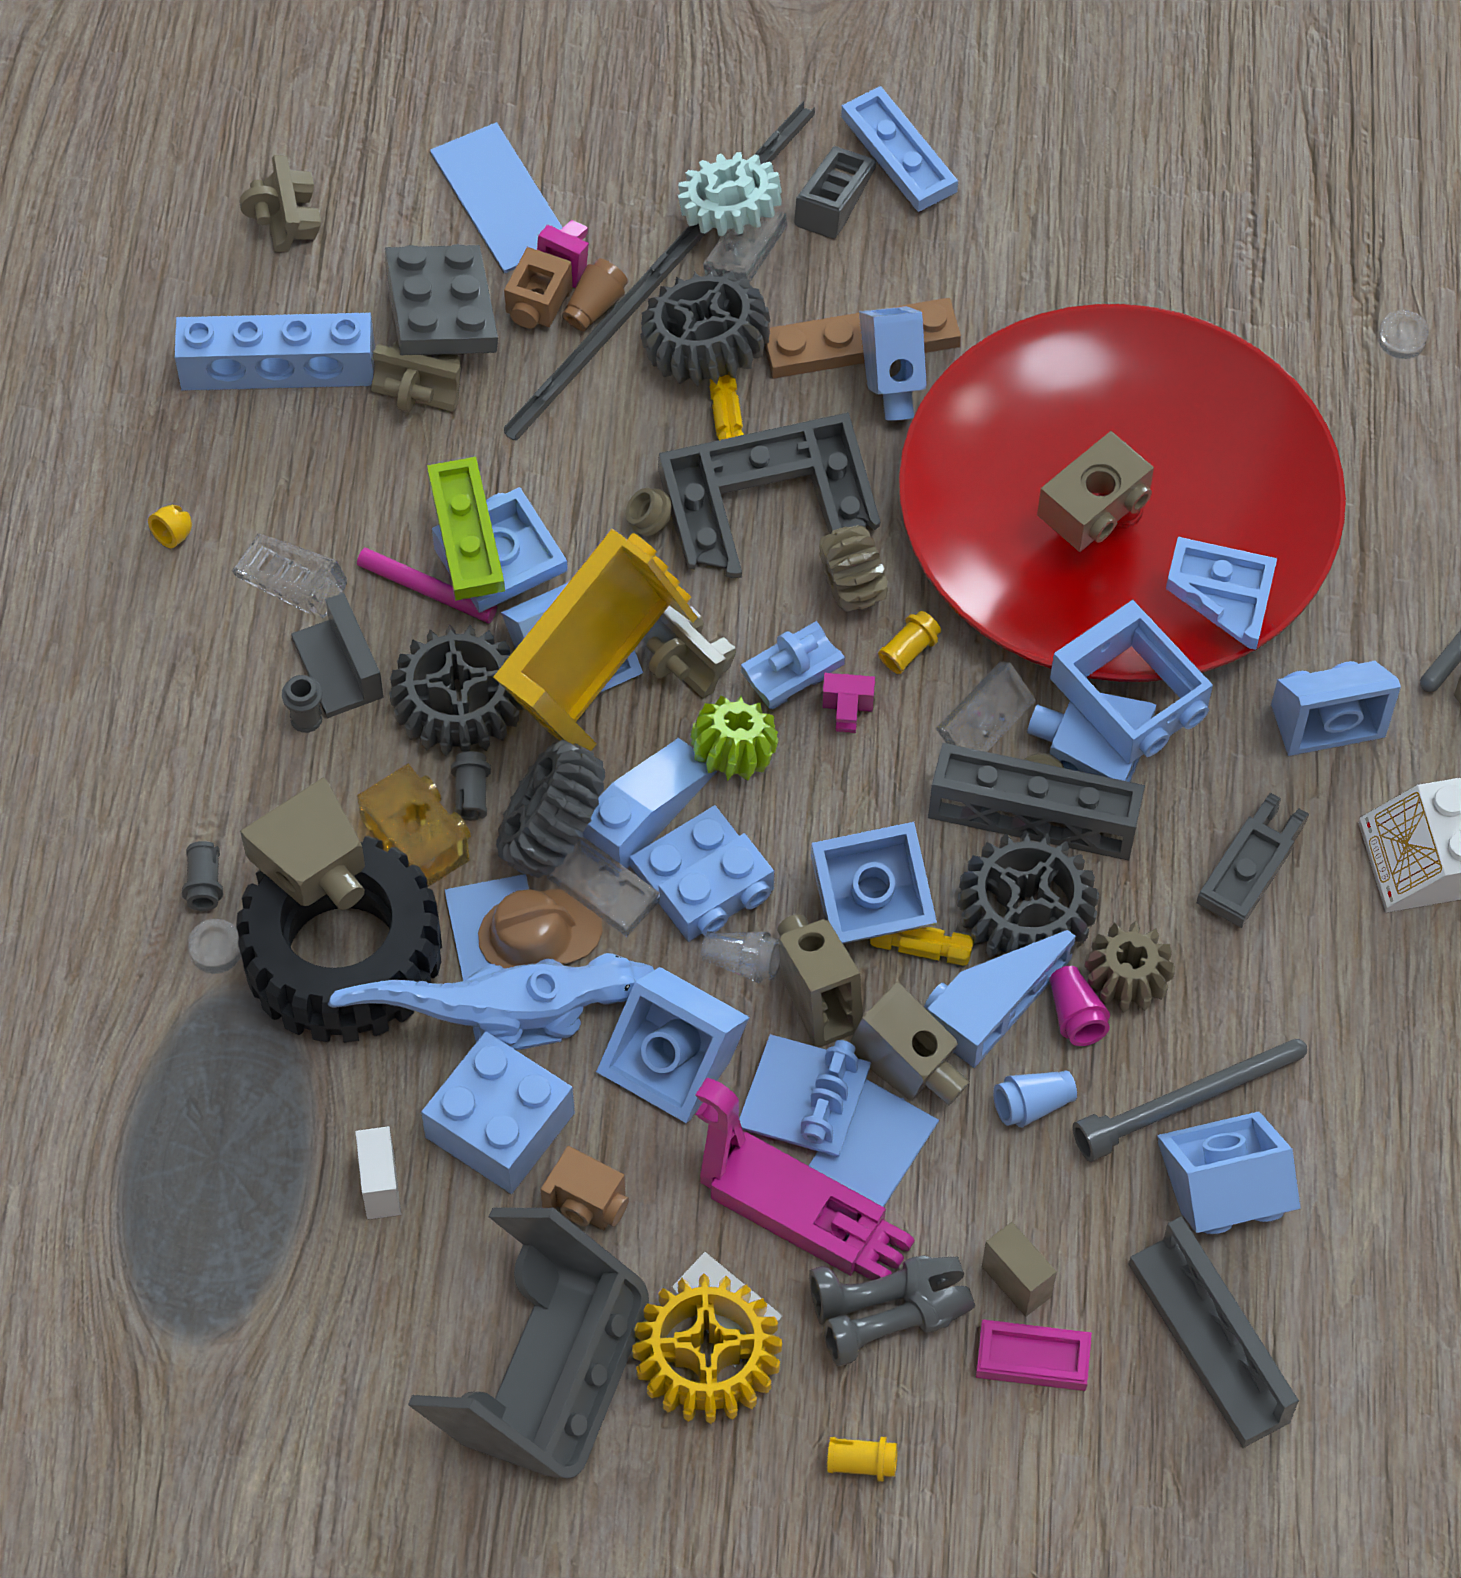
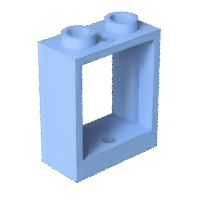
(1103, 643)

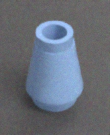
(1032, 1096)

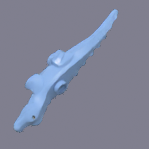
(510, 998)

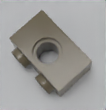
(1104, 468)

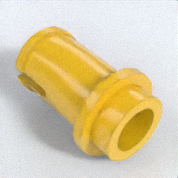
(917, 634)
(863, 1457)

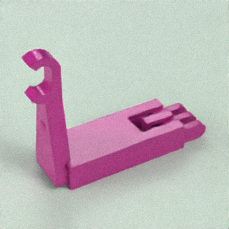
(792, 1196)

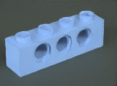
(274, 351)

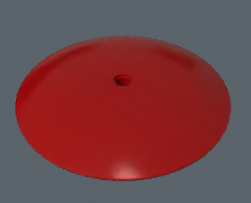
(1232, 457)

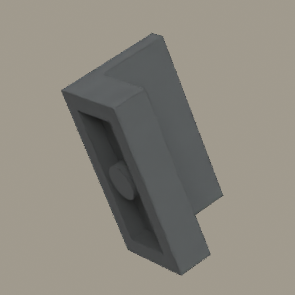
(339, 659)

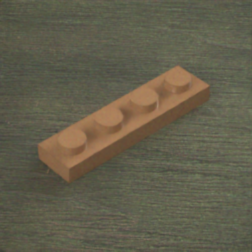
(838, 340)

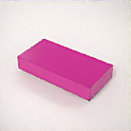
(1034, 1355)

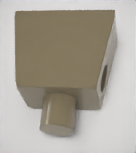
(308, 848)
(818, 962)
(908, 1047)

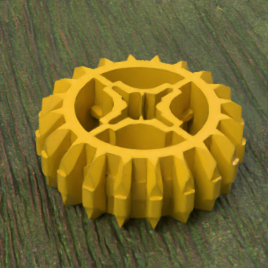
(684, 1348)

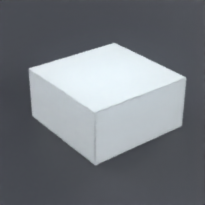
(378, 1172)

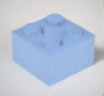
(498, 1112)

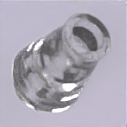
(744, 953)

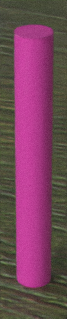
(420, 583)

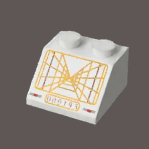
(1416, 846)

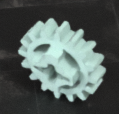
(729, 194)

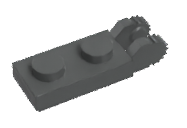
(1250, 863)

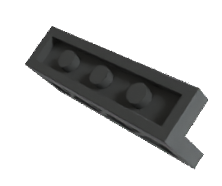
(1036, 796)
(1214, 1334)

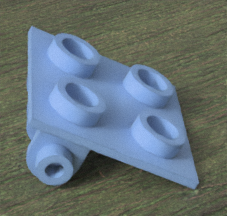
(805, 1094)

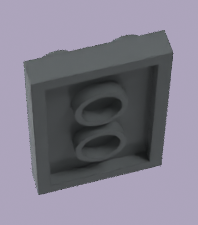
(440, 300)

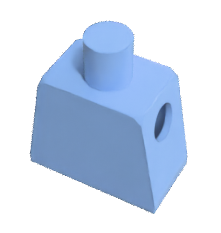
(892, 336)
(1079, 743)

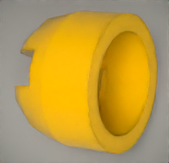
(170, 525)

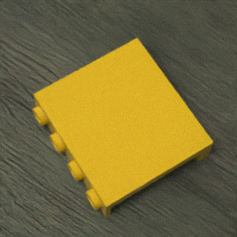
(590, 633)

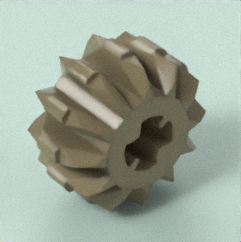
(853, 568)
(1129, 966)

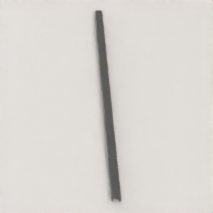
(638, 293)

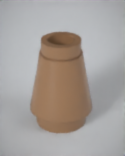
(595, 293)

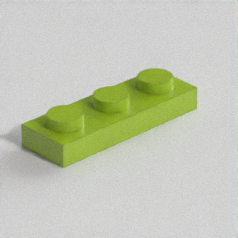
(466, 528)

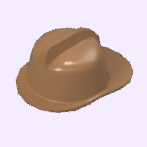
(538, 927)

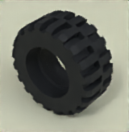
(301, 989)

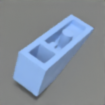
(645, 801)
(994, 994)

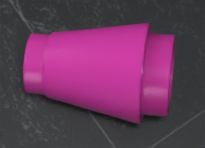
(1078, 1007)

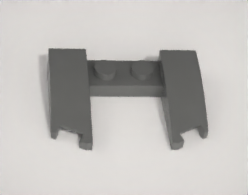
(703, 472)

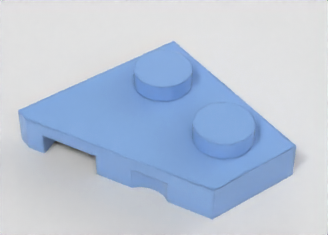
(1223, 586)

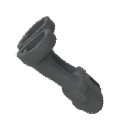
(914, 1283)

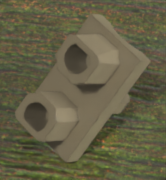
(275, 204)
(416, 378)
(686, 653)

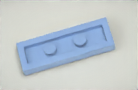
(899, 148)

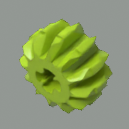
(734, 737)

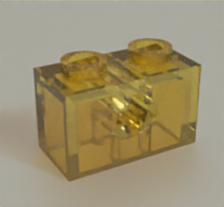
(409, 816)

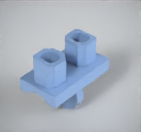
(792, 664)

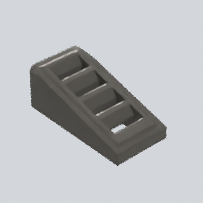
(832, 195)

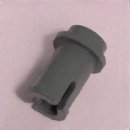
(303, 698)
(470, 784)
(202, 884)

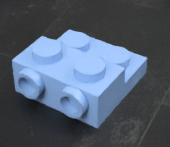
(523, 545)
(704, 873)

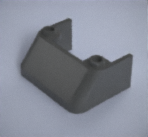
(565, 1357)

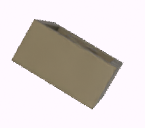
(1019, 1269)

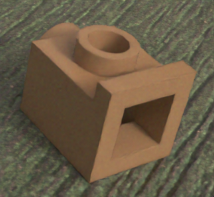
(537, 288)
(585, 1190)

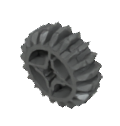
(717, 323)
(423, 692)
(550, 809)
(1021, 872)

